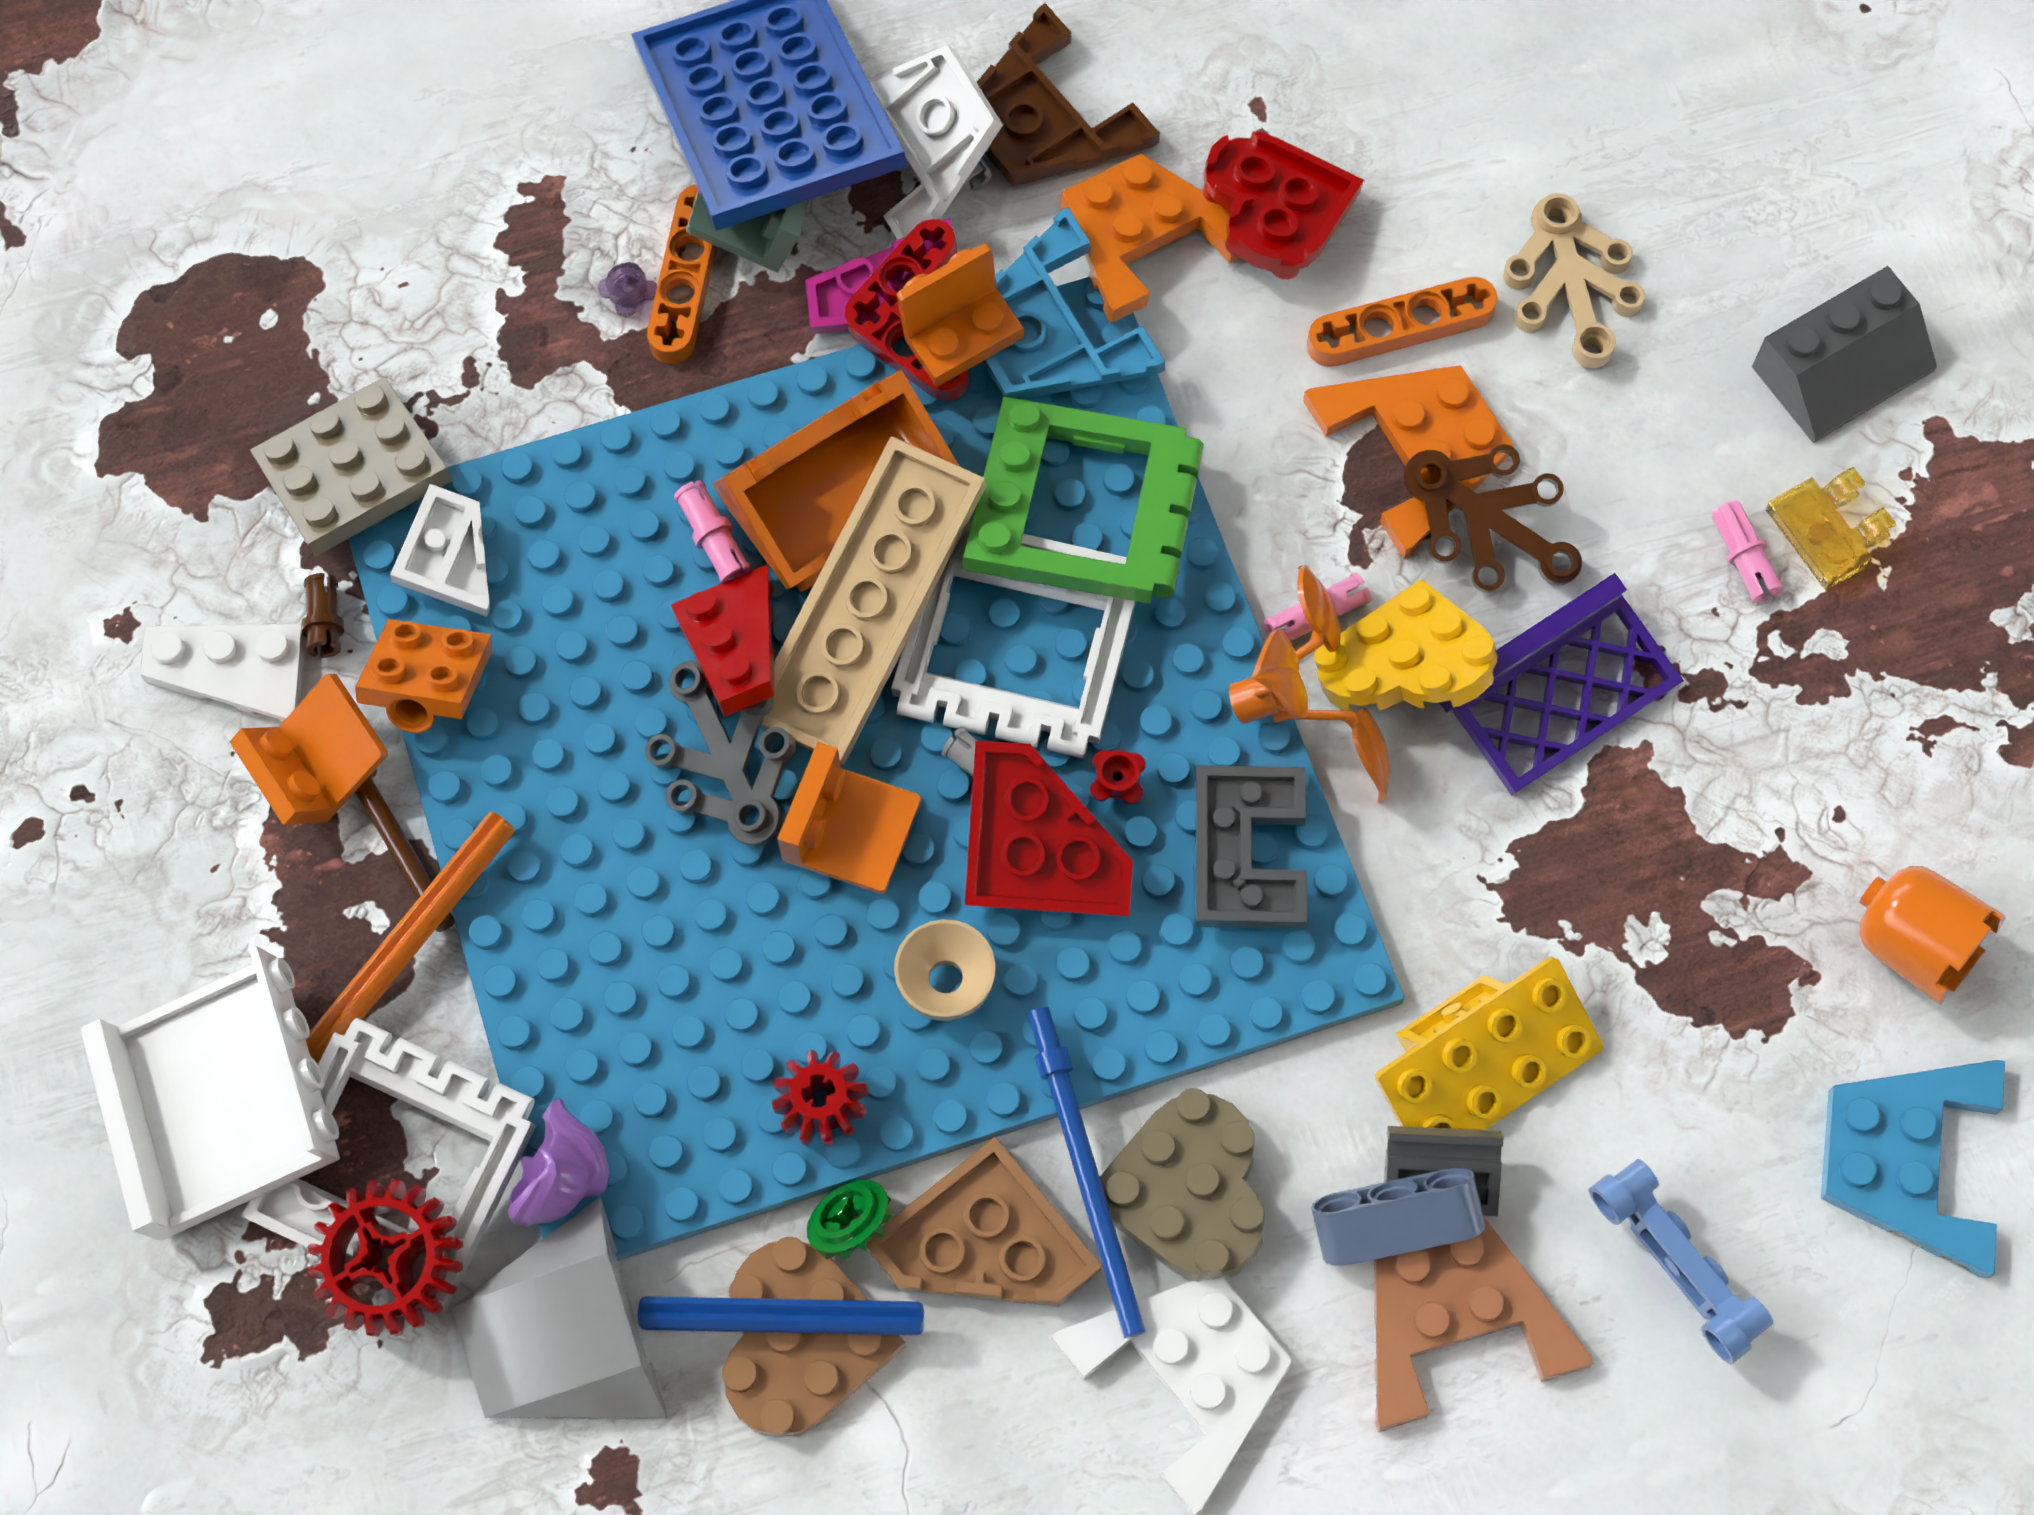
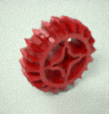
(361, 1219)

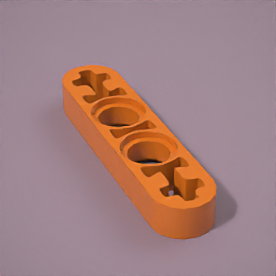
(680, 273)
(1405, 328)

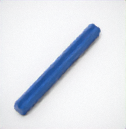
(781, 1315)

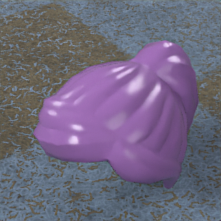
(561, 1173)

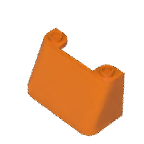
(806, 485)

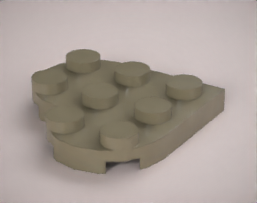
(1185, 1188)

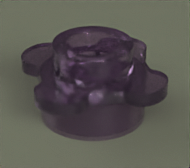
(624, 276)

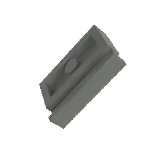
(1427, 1150)

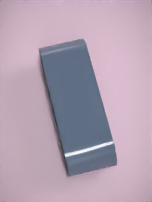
(1398, 1216)

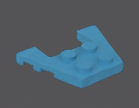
(1054, 348)
(1887, 1155)

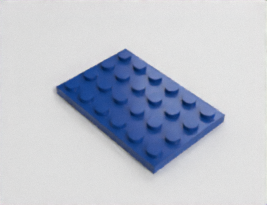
(767, 105)

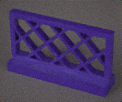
(1546, 640)

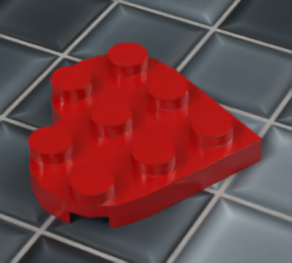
(1277, 200)

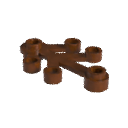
(1485, 512)

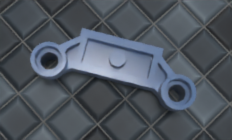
(1700, 1279)

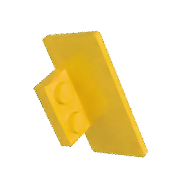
(1488, 1050)

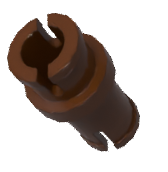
(322, 623)

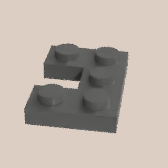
(1226, 885)

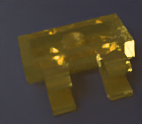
(1821, 534)

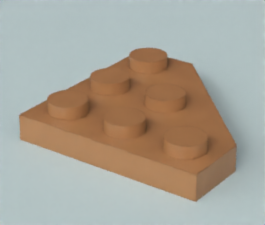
(985, 1237)

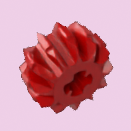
(840, 1099)

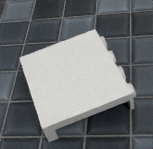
(211, 1098)

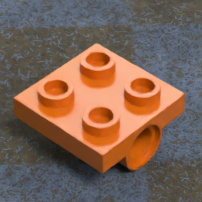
(423, 672)

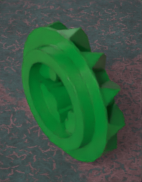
(838, 1209)

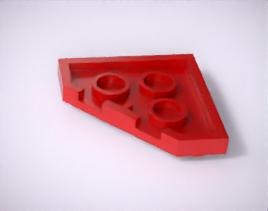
(1038, 841)

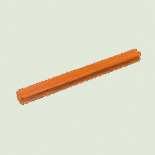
(411, 931)

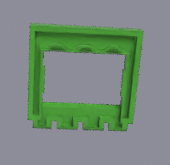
(1011, 478)

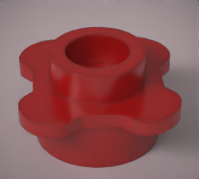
(1122, 762)

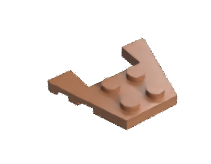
(1451, 1297)

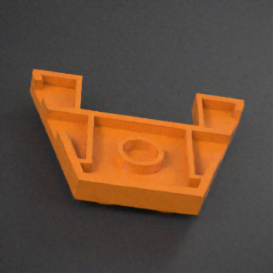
(1132, 214)
(1417, 414)

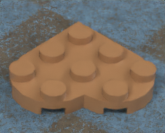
(797, 1379)

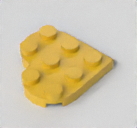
(1411, 652)

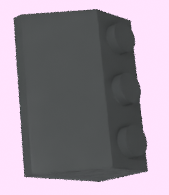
(1847, 354)

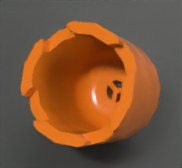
(1926, 928)

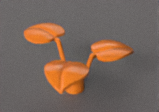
(1280, 691)

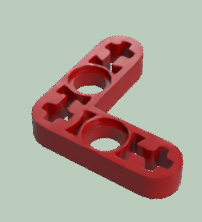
(883, 334)

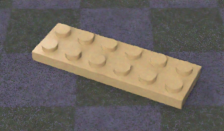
(870, 596)

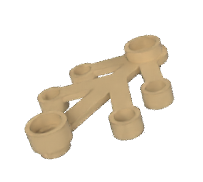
(1573, 273)

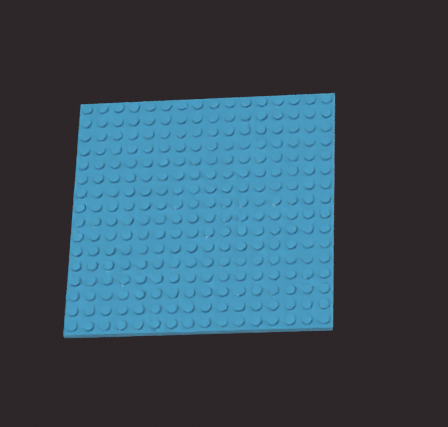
(678, 971)

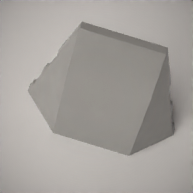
(559, 1332)

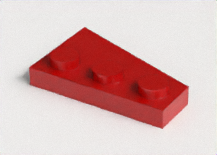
(732, 638)

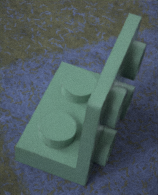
(760, 240)

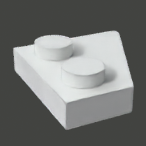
(446, 552)

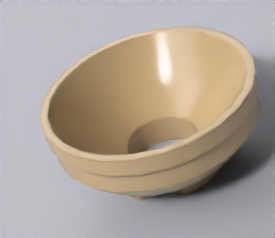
(944, 944)

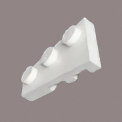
(235, 664)

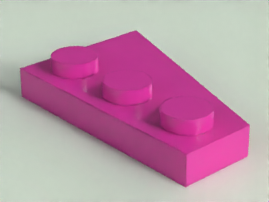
(832, 289)

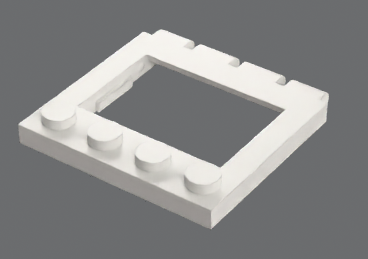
(1018, 715)
(452, 1097)

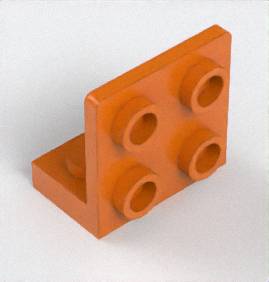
(957, 315)
(314, 756)
(847, 823)

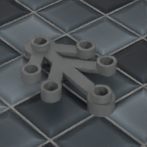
(726, 763)

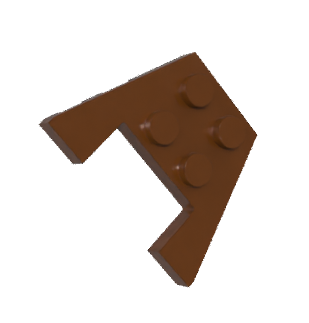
(1040, 127)

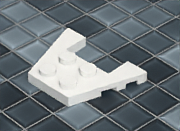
(942, 128)
(1208, 1357)

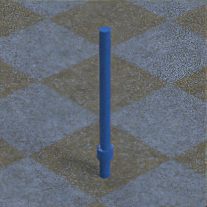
(1055, 1066)

